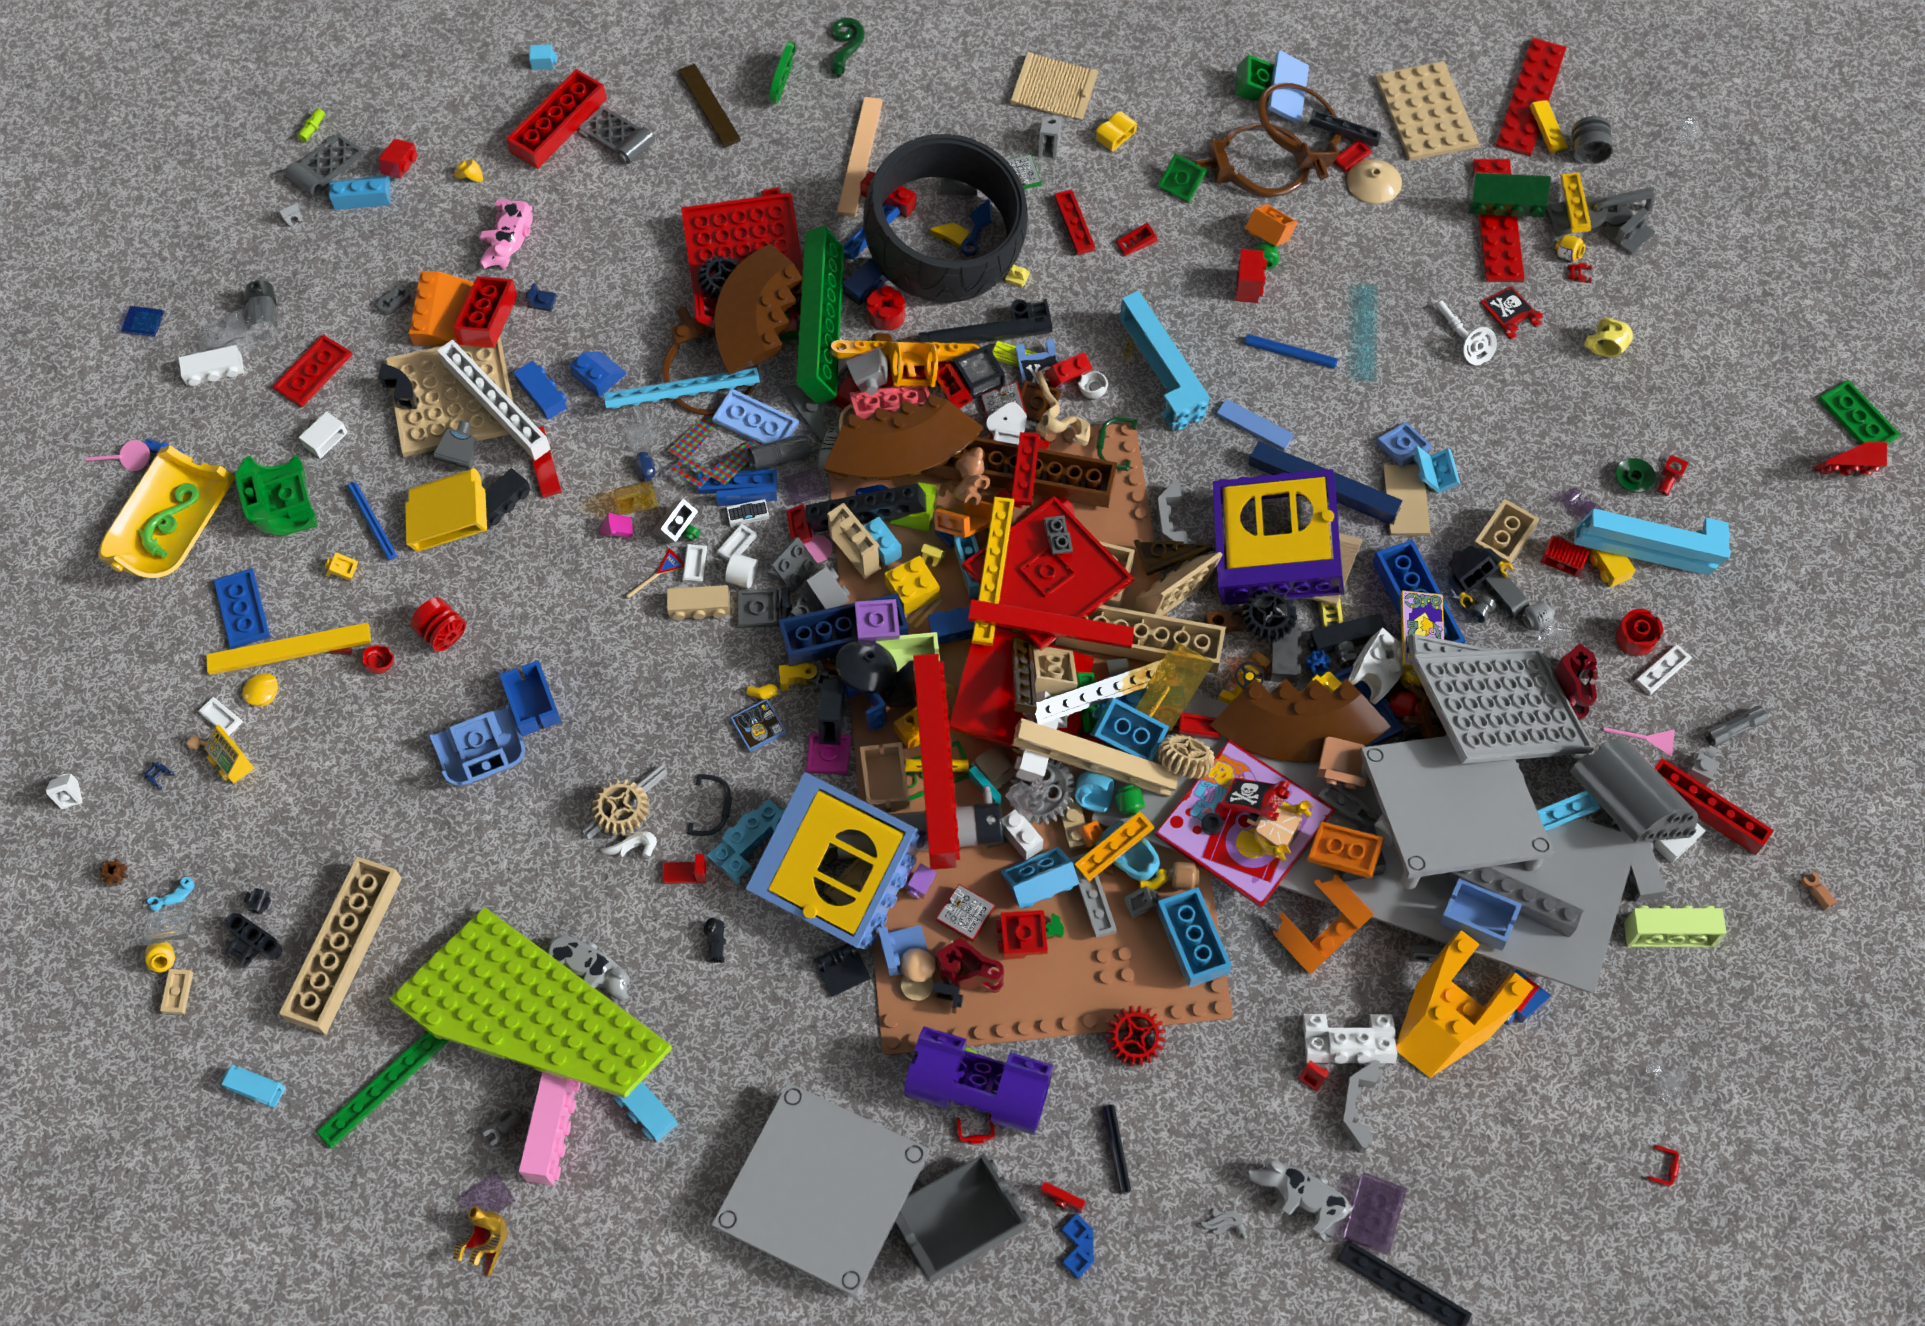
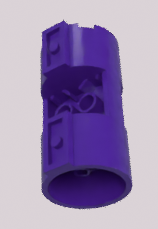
(947, 1073)

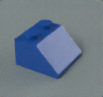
(596, 372)

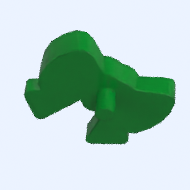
(1055, 928)

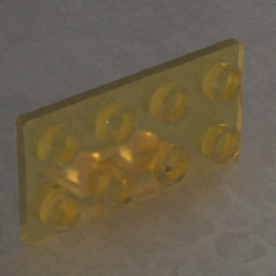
(1174, 684)

